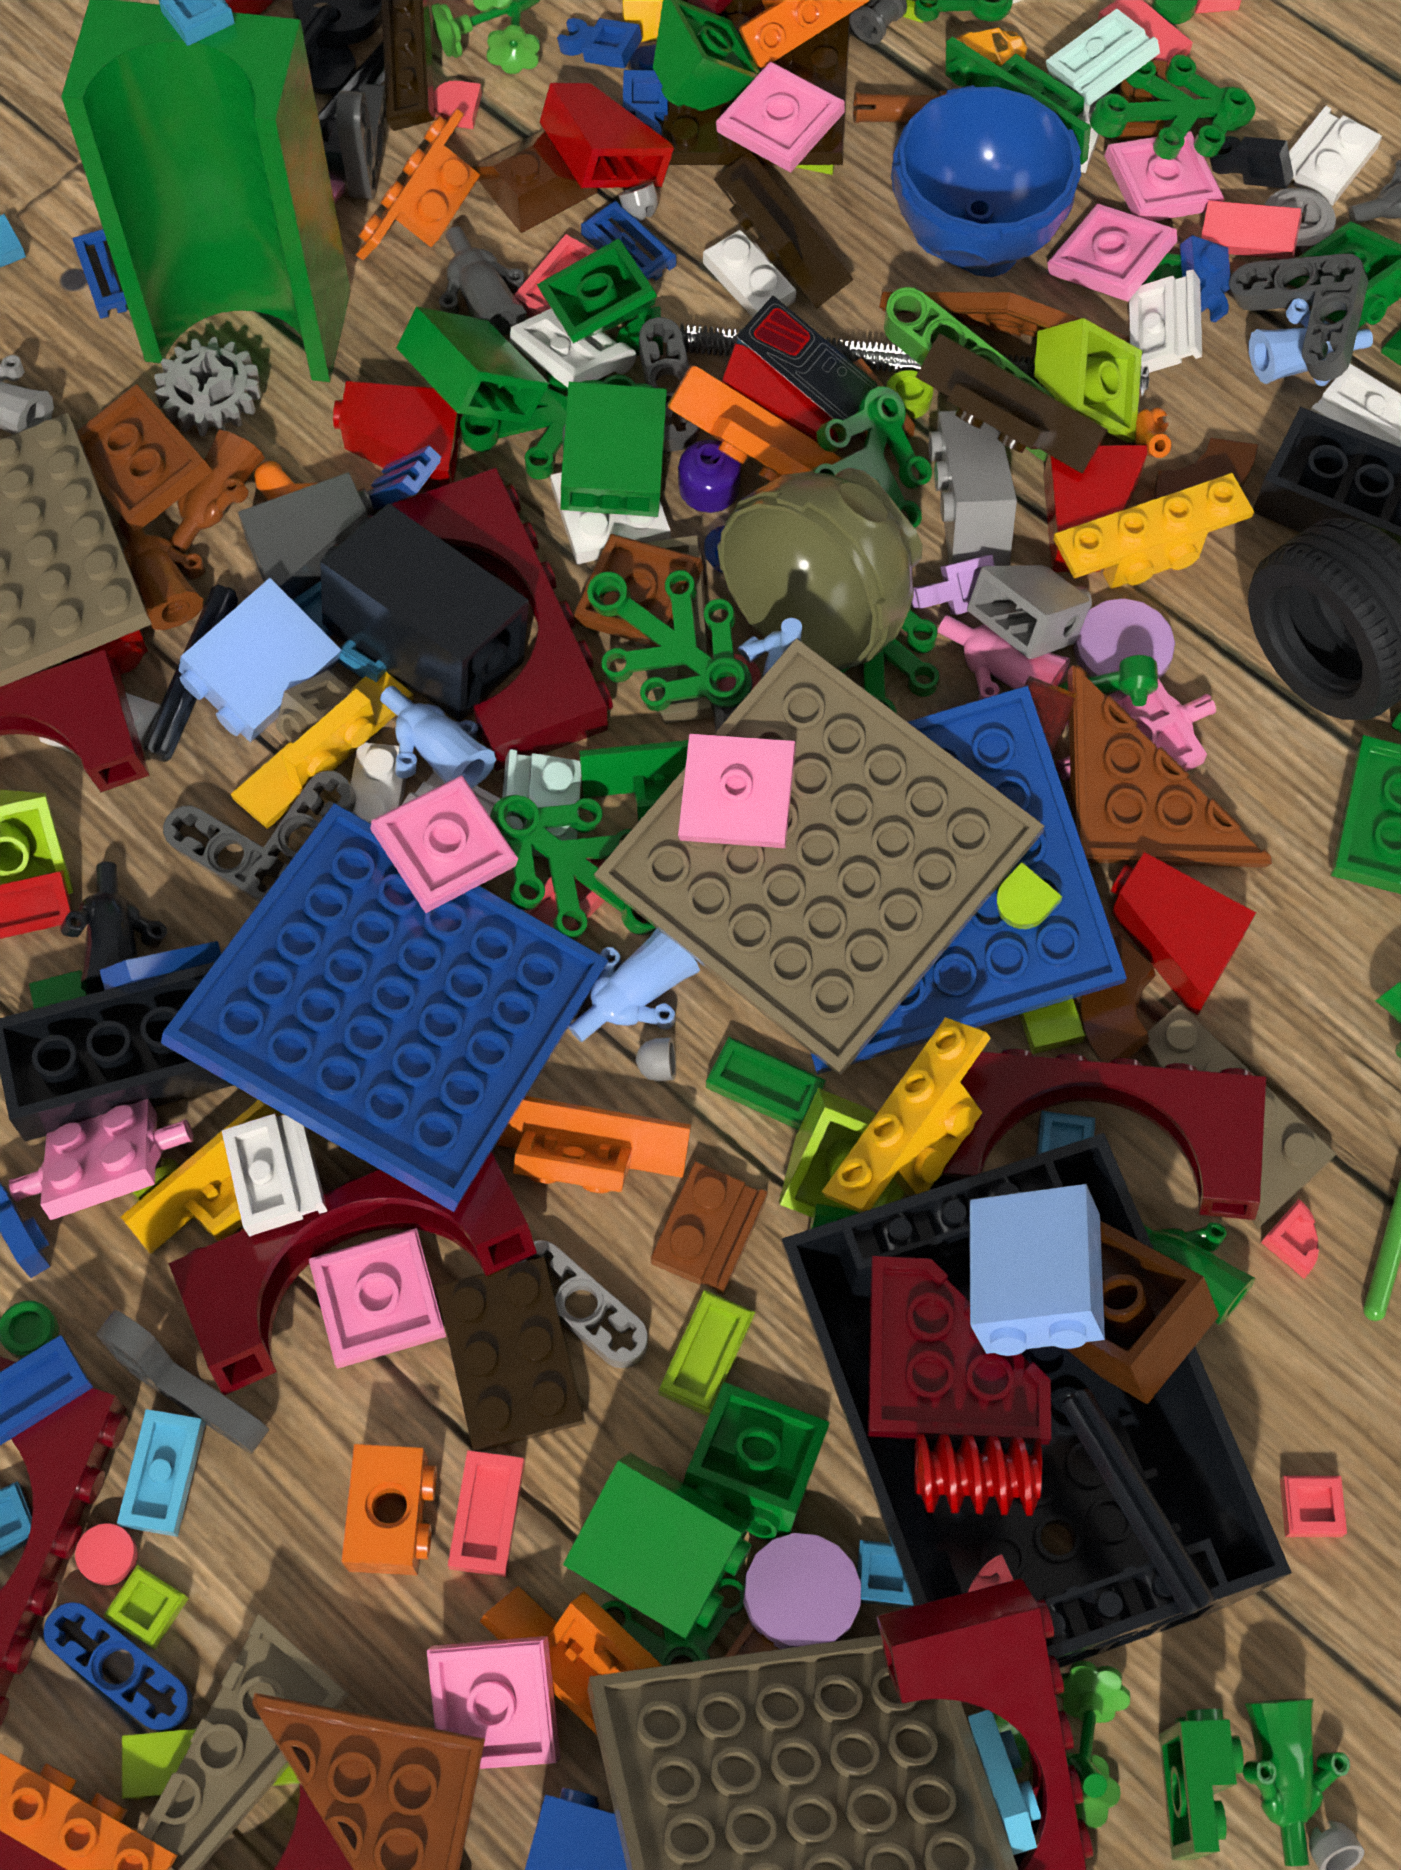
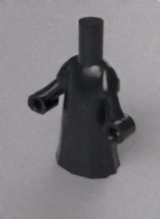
(109, 928)

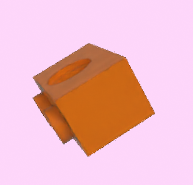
(375, 1476)

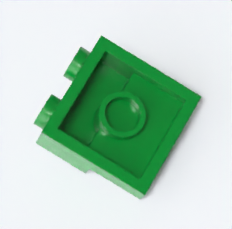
(1381, 263)
(756, 1459)
(1198, 1762)

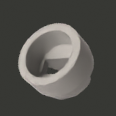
(640, 201)
(657, 1059)
(1335, 1847)

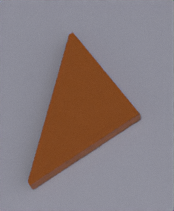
(1000, 312)
(1138, 798)
(381, 1785)

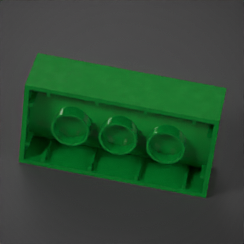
(209, 174)

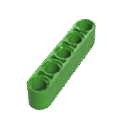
(918, 336)

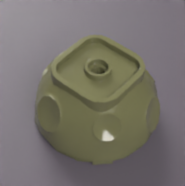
(825, 555)

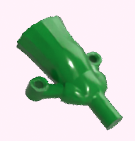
(1225, 1282)
(1285, 1769)

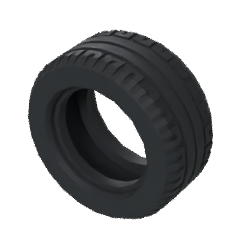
(1333, 617)

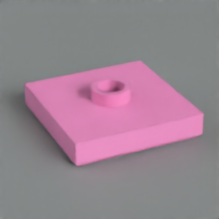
(780, 116)
(1162, 187)
(1112, 252)
(737, 791)
(443, 843)
(376, 1298)
(498, 1695)

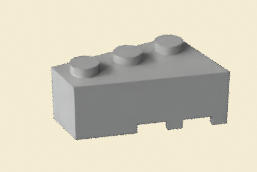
(974, 489)

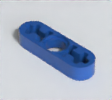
(74, 1654)

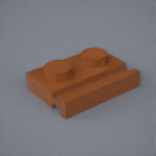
(709, 1228)

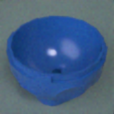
(985, 177)

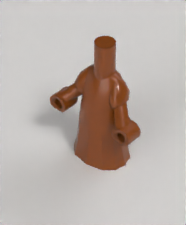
(202, 507)
(161, 584)

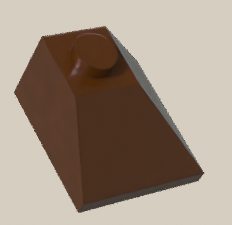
(531, 182)

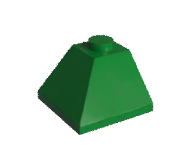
(700, 57)
(598, 292)

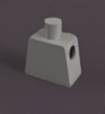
(1030, 607)

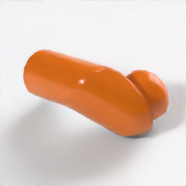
(1149, 430)
(274, 482)

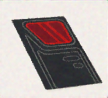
(806, 359)

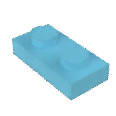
(161, 1473)
(1013, 1800)

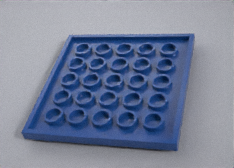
(991, 966)
(386, 1019)

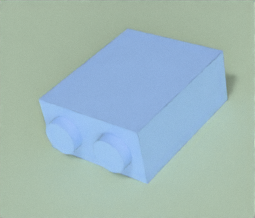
(255, 658)
(1036, 1270)

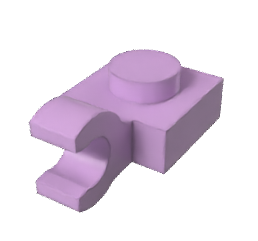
(956, 587)

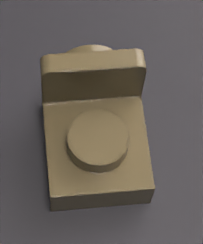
(308, 703)

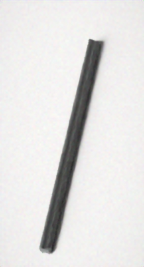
(870, 354)

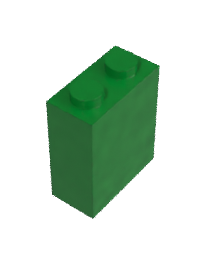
(472, 365)
(613, 448)
(659, 1546)

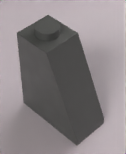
(299, 527)

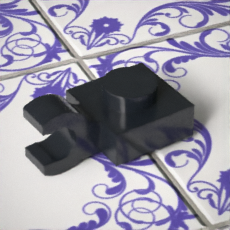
(1257, 159)

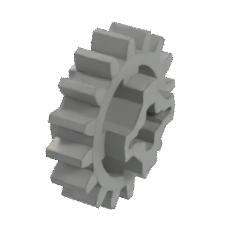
(208, 386)

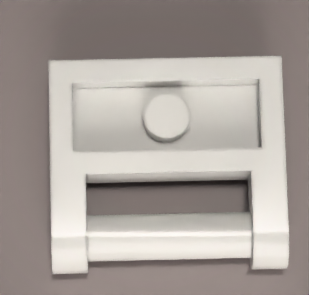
(550, 347)

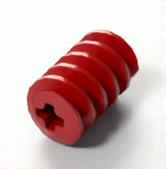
(978, 1473)

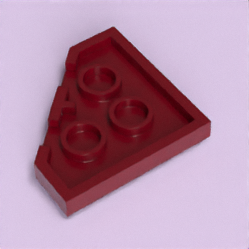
(932, 1369)

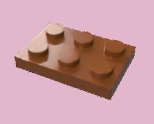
(140, 458)

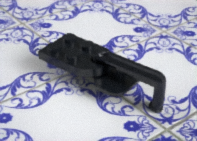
(328, 31)

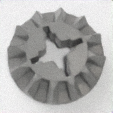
(1318, 214)

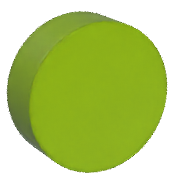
(914, 392)

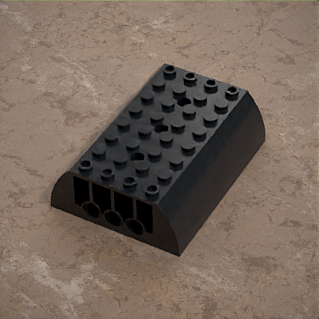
(1180, 1440)

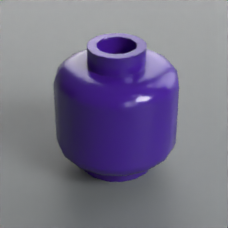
(708, 477)

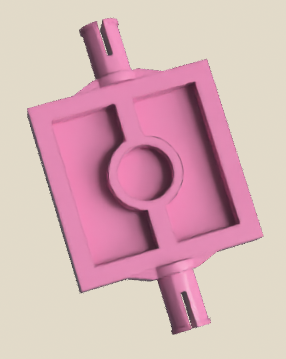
(1165, 724)
(100, 1159)

